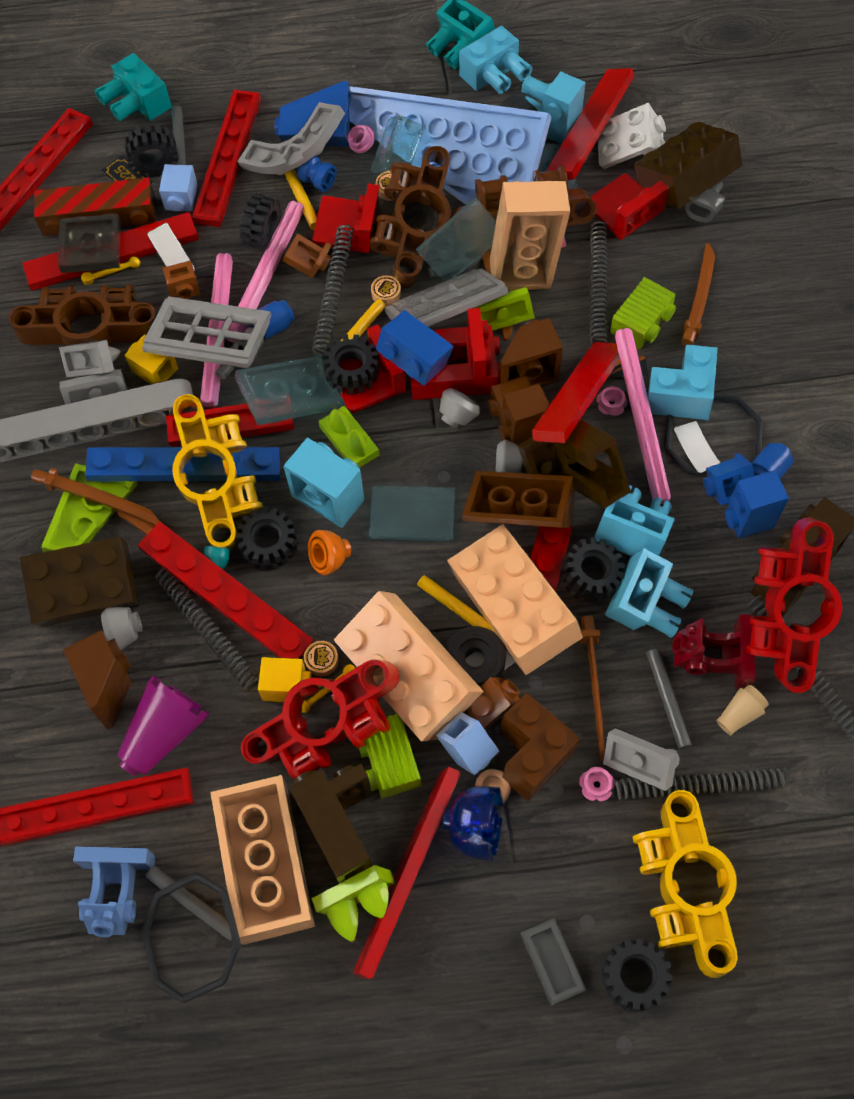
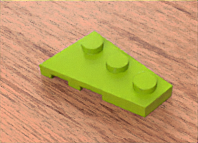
(79, 518)

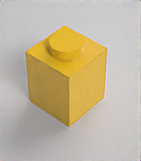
(149, 366)
(279, 676)

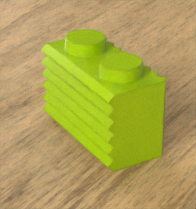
(645, 311)
(391, 760)

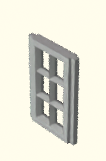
(214, 354)

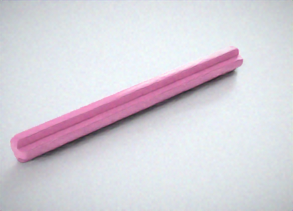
(269, 262)
(220, 295)
(642, 415)

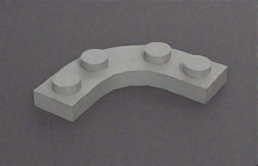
(288, 155)

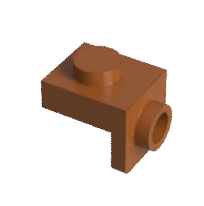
(307, 256)
(181, 280)
(494, 702)

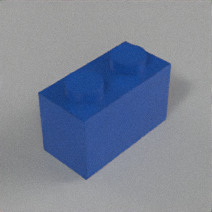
(414, 347)
(756, 504)

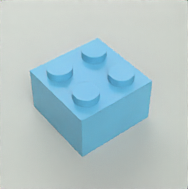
(325, 481)

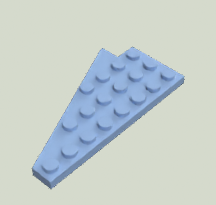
(478, 137)

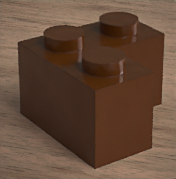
(517, 408)
(542, 745)

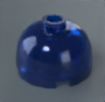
(475, 822)

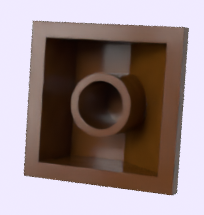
(533, 354)
(101, 674)

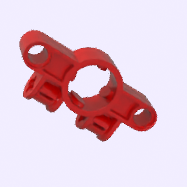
(781, 570)
(358, 719)

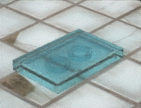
(287, 390)

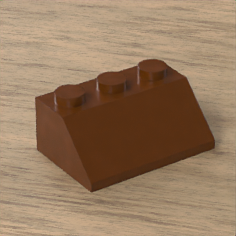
(520, 499)

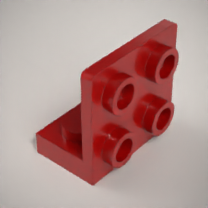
(627, 205)
(357, 214)

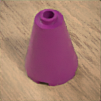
(158, 726)

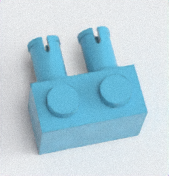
(490, 59)
(560, 99)
(634, 526)
(639, 592)

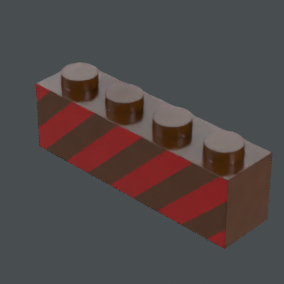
(128, 198)

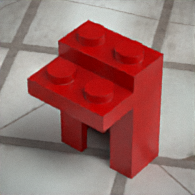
(479, 350)

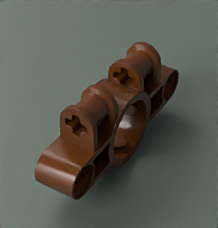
(420, 186)
(490, 192)
(57, 309)

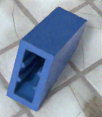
(296, 114)

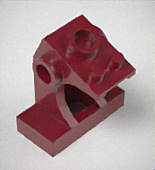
(689, 649)

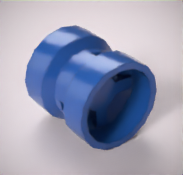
(318, 173)

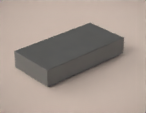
(553, 962)

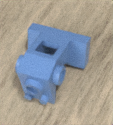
(111, 867)

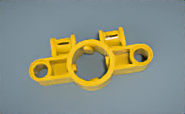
(210, 436)
(678, 921)

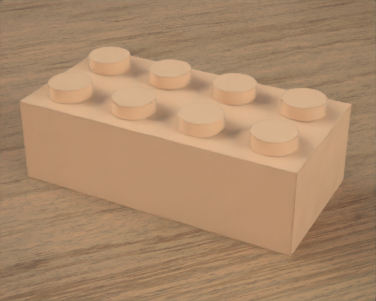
(529, 233)
(515, 599)
(430, 682)
(262, 859)

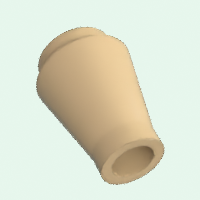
(744, 708)

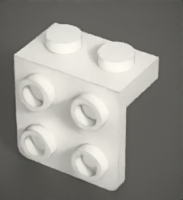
(630, 136)

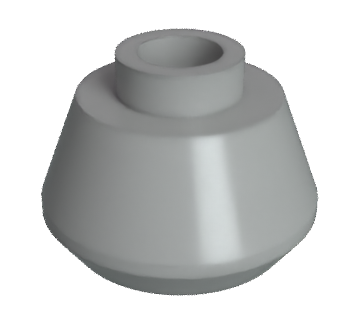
(457, 408)
(509, 458)
(121, 625)

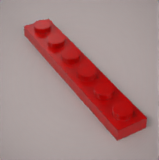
(224, 593)

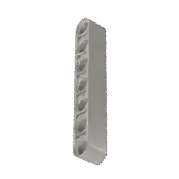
(90, 419)

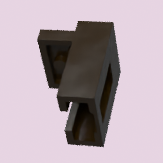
(576, 459)
(323, 808)

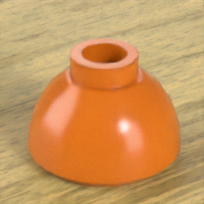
(327, 551)

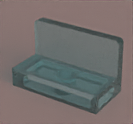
(397, 143)

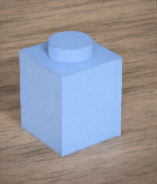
(178, 187)
(467, 743)

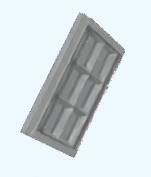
(450, 297)

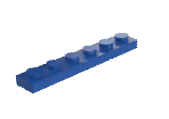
(156, 464)

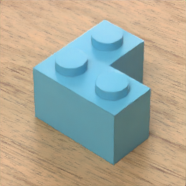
(688, 390)

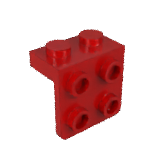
(388, 384)

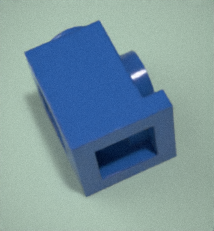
(730, 472)

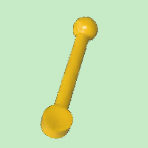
(88, 278)
(308, 703)

